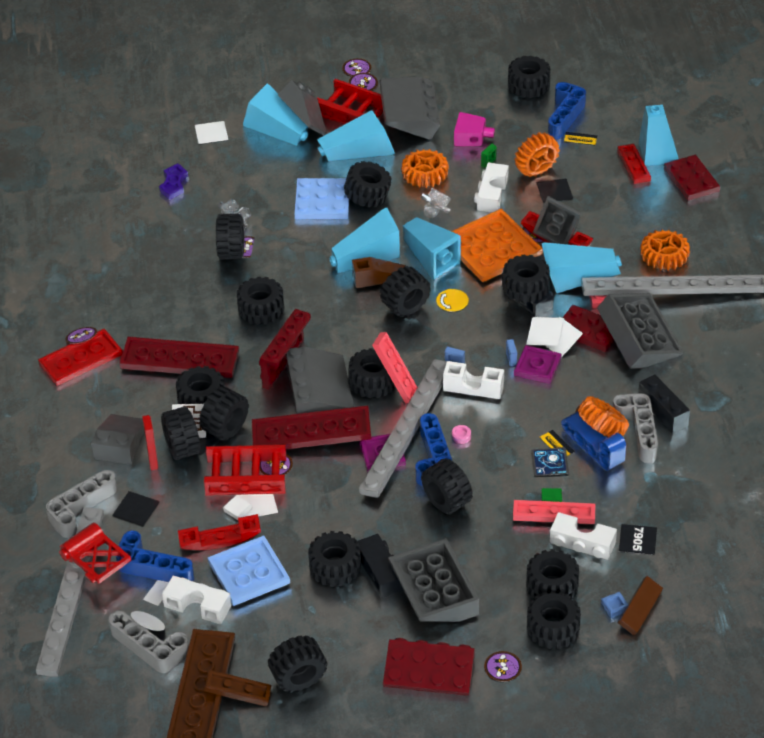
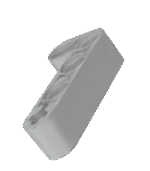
(639, 409)
(68, 505)
(158, 654)

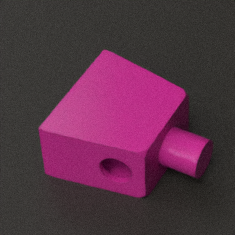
(471, 130)

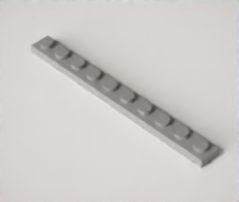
(673, 284)
(404, 431)
(66, 605)

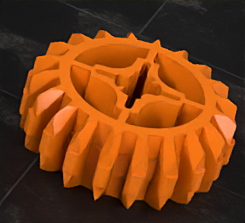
(537, 154)
(425, 168)
(665, 250)
(602, 417)

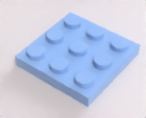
(321, 199)
(249, 570)

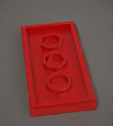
(80, 357)

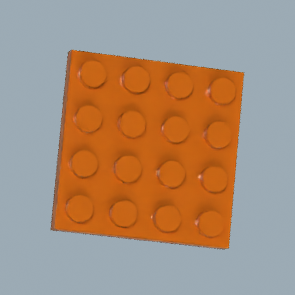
(492, 242)

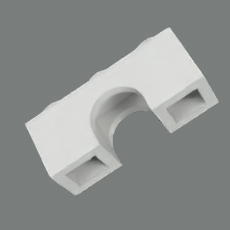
(490, 188)
(458, 380)
(595, 543)
(183, 592)

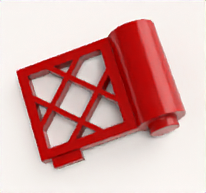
(86, 544)

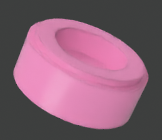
(461, 434)

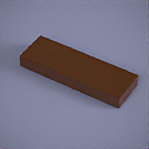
(640, 605)
(237, 688)

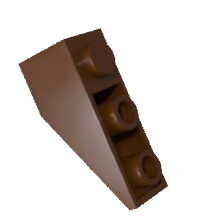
(372, 271)

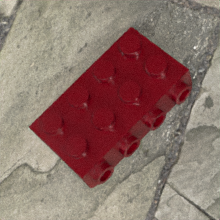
(288, 337)
(429, 666)

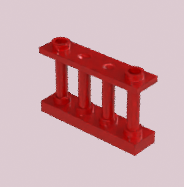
(342, 113)
(245, 484)

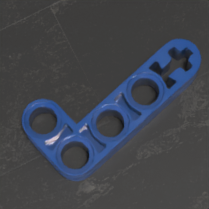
(572, 102)
(433, 442)
(604, 450)
(151, 563)

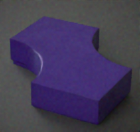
(172, 186)

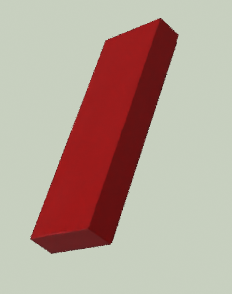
(634, 163)
(150, 442)

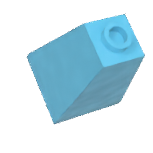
(273, 117)
(656, 137)
(356, 139)
(373, 239)
(433, 246)
(573, 262)

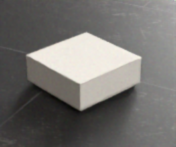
(237, 507)

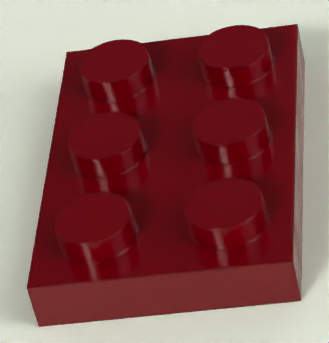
(691, 177)
(591, 325)

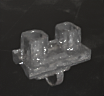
(437, 201)
(231, 208)

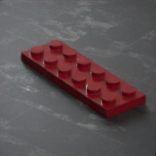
(177, 356)
(313, 428)

